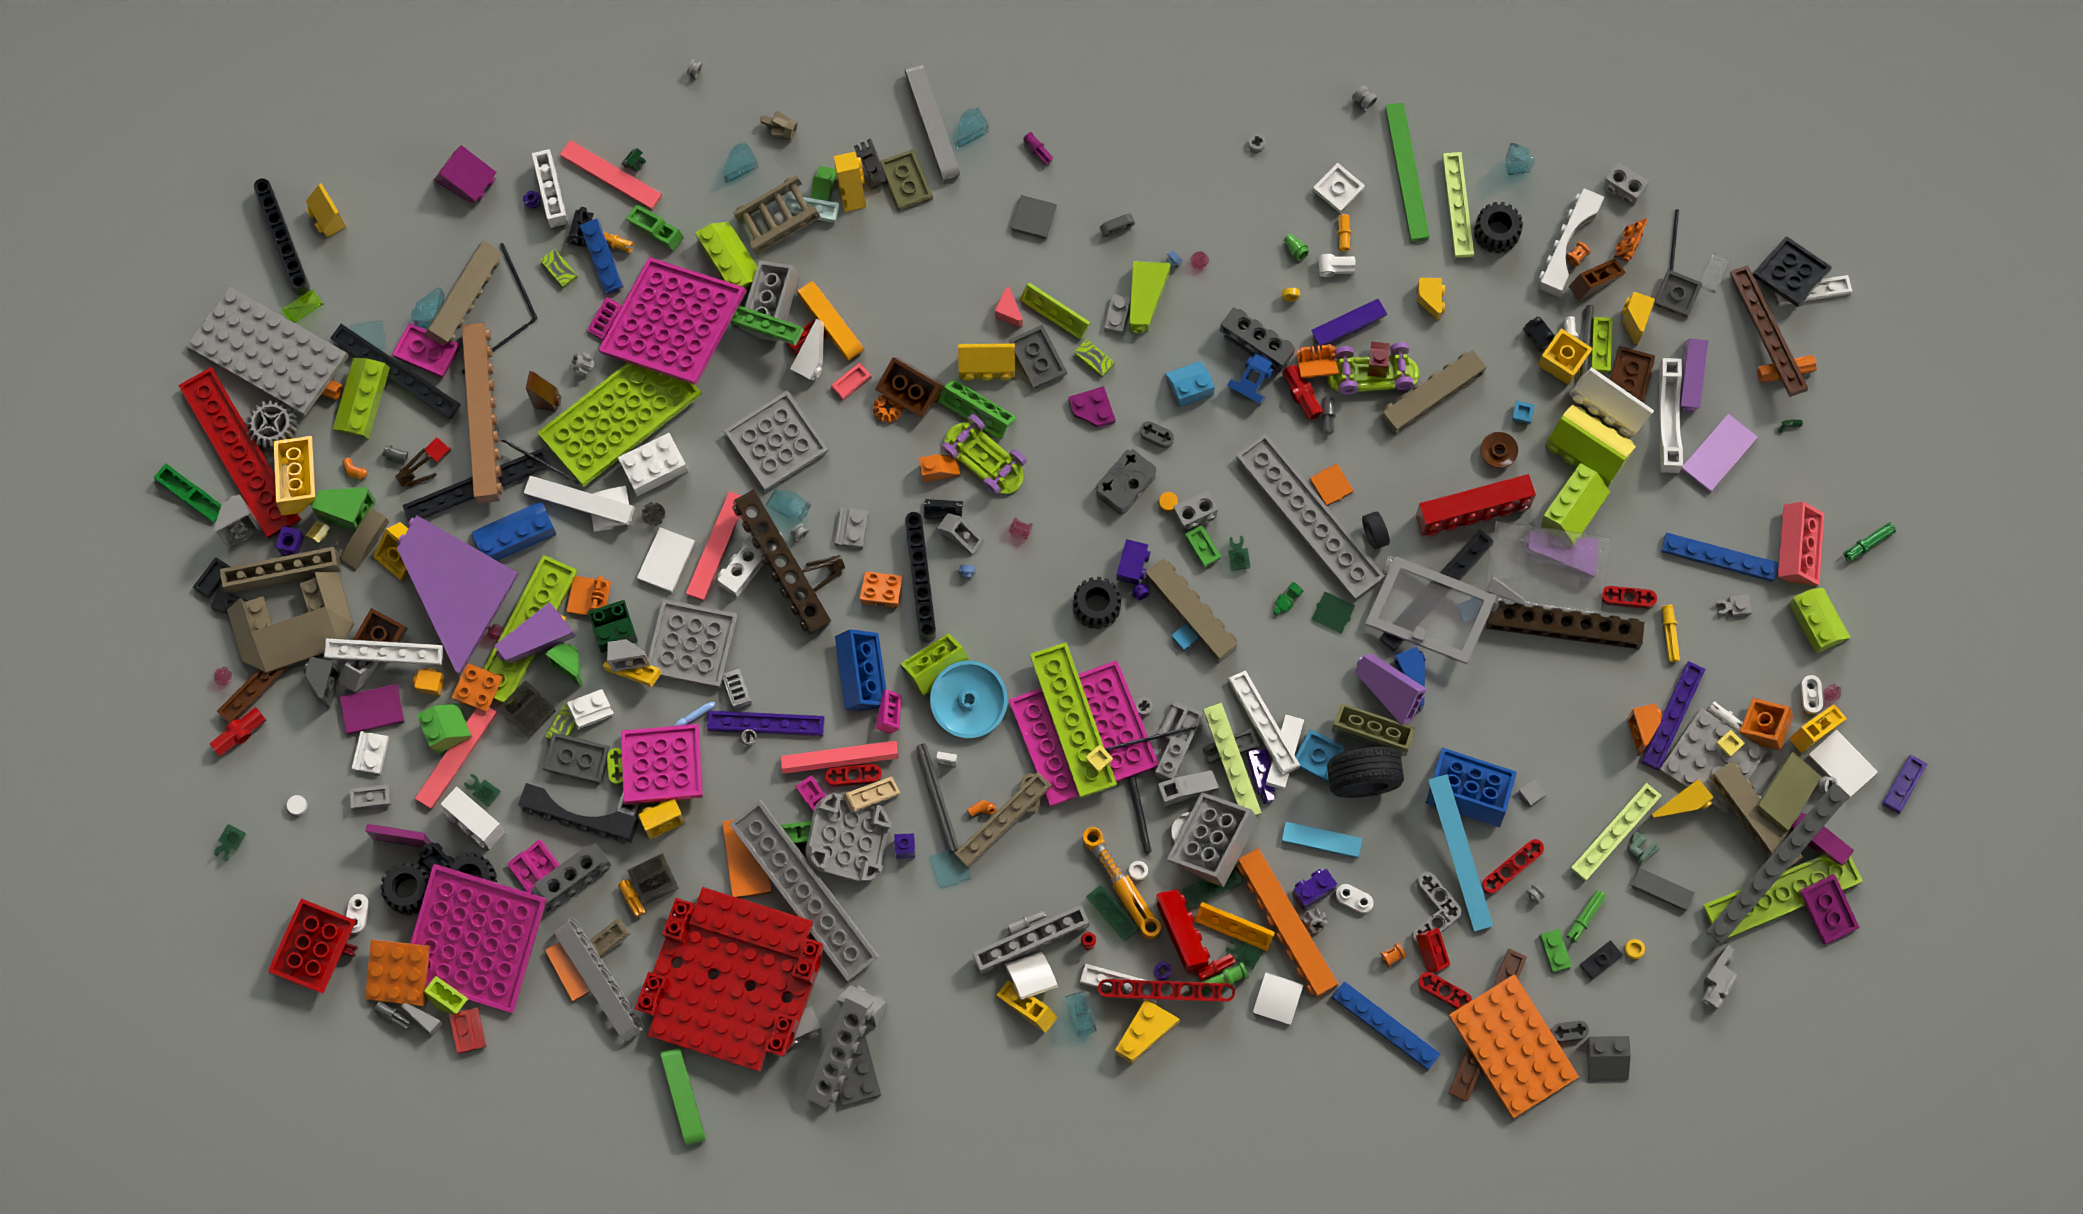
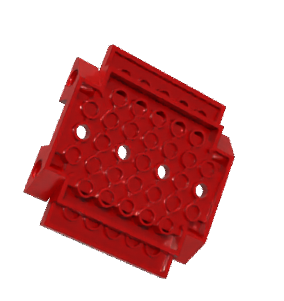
(745, 946)

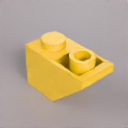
(1430, 295)

